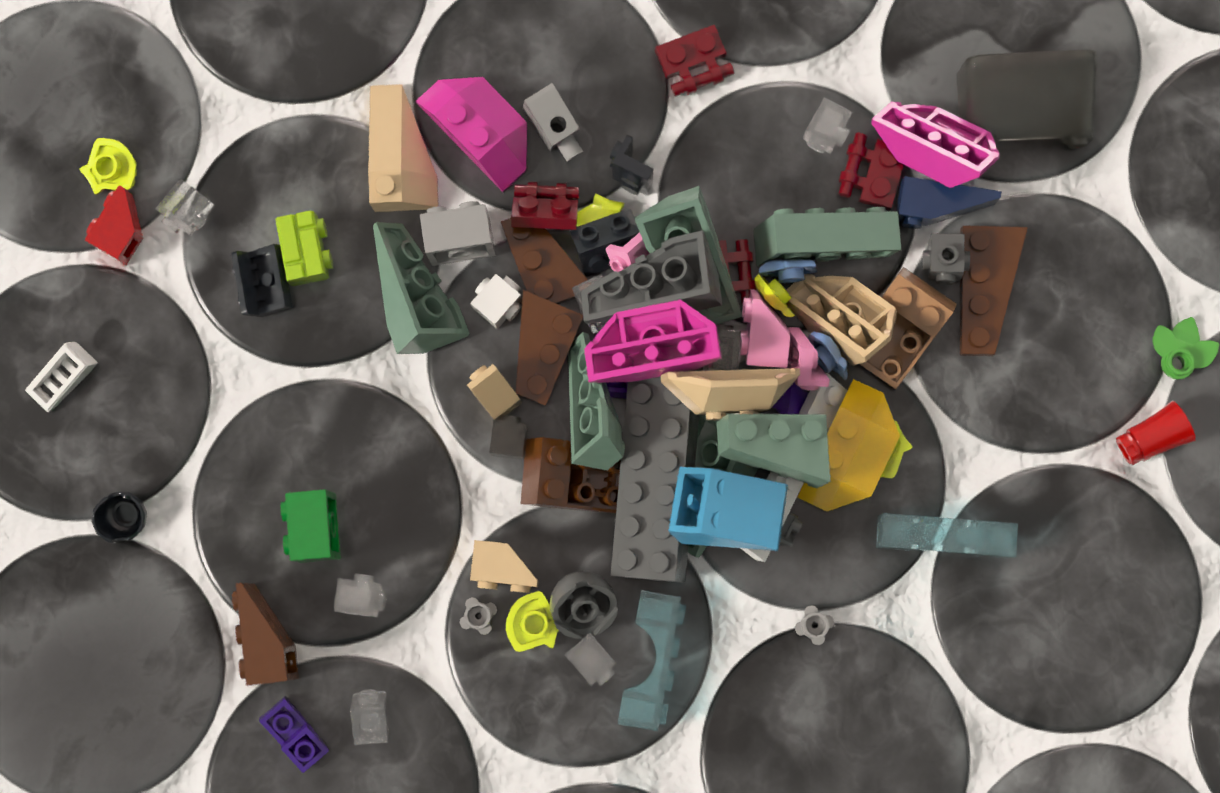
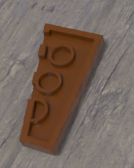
(987, 285)

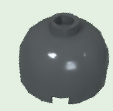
(583, 604)

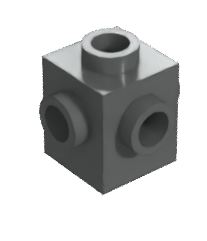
(946, 258)

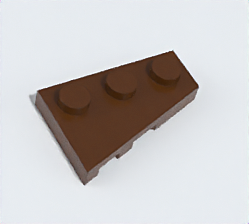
(542, 263)
(543, 345)

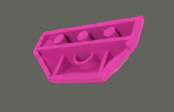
(480, 126)
(936, 142)
(652, 342)

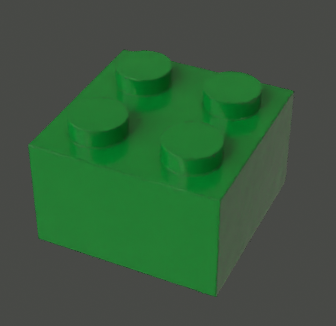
(311, 526)

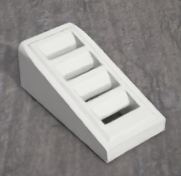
(78, 373)

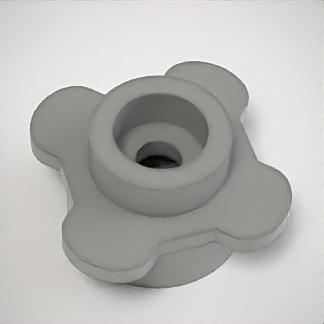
(469, 620)
(817, 634)

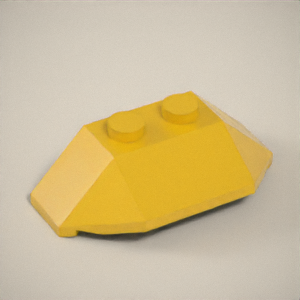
(857, 448)

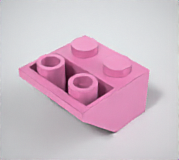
(766, 335)

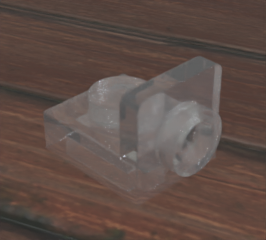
(592, 660)
(369, 717)

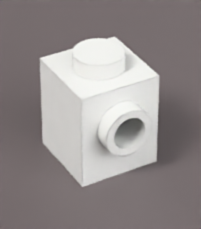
(497, 300)

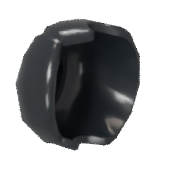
(119, 517)

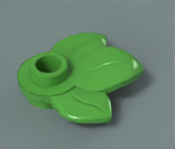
(1184, 345)

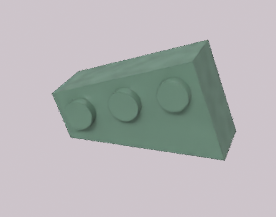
(779, 443)

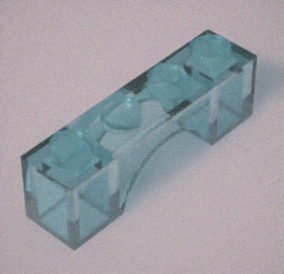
(947, 535)
(643, 703)

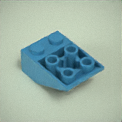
(727, 509)

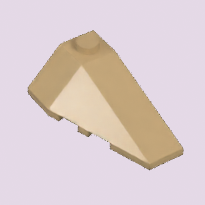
(398, 159)

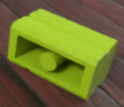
(303, 248)

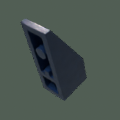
(930, 202)

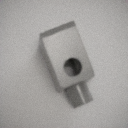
(546, 109)

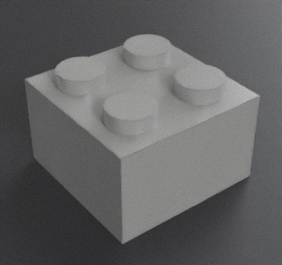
(457, 233)

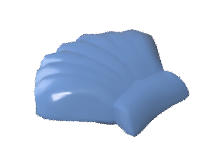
(788, 270)
(828, 354)

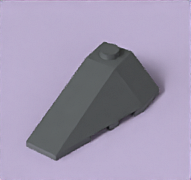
(674, 272)

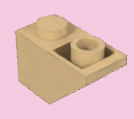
(493, 391)
(500, 564)

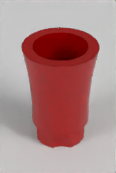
(1156, 434)

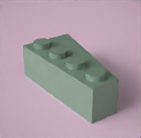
(827, 235)

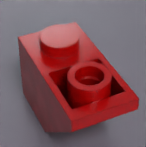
(117, 228)

